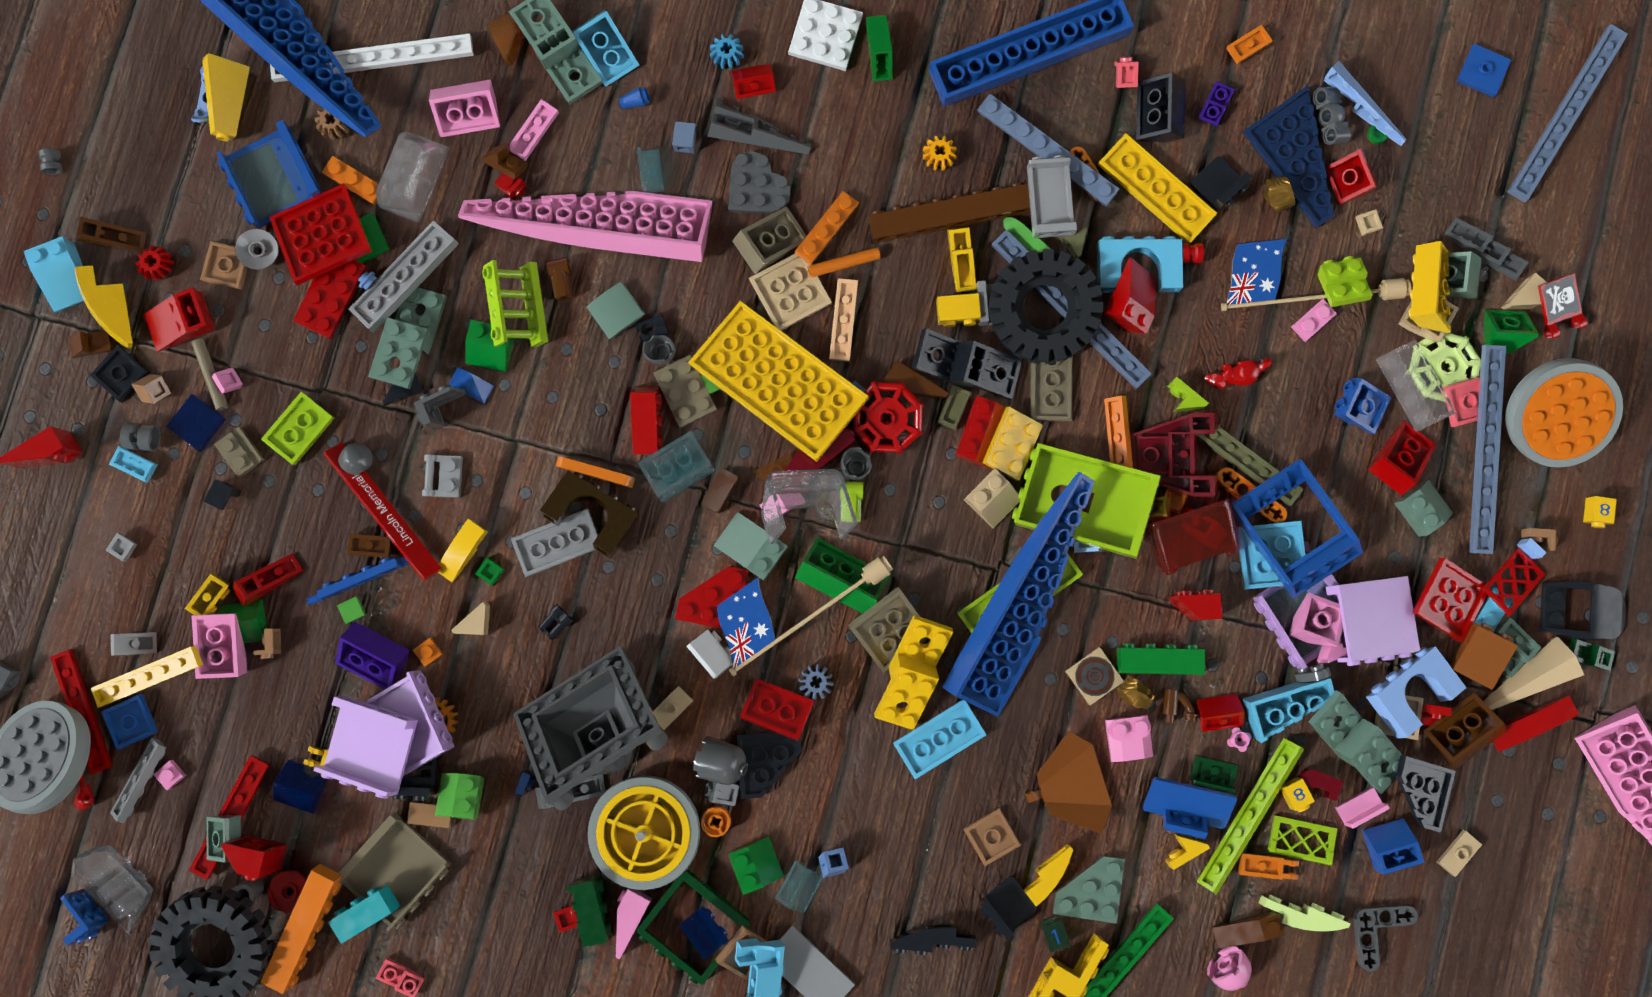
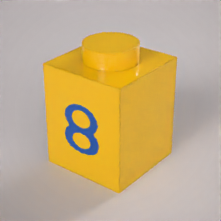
(1599, 511)
(1297, 794)

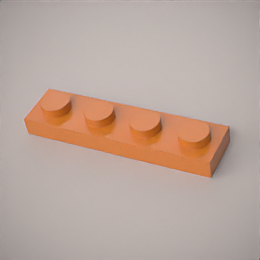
(826, 228)
(1118, 431)

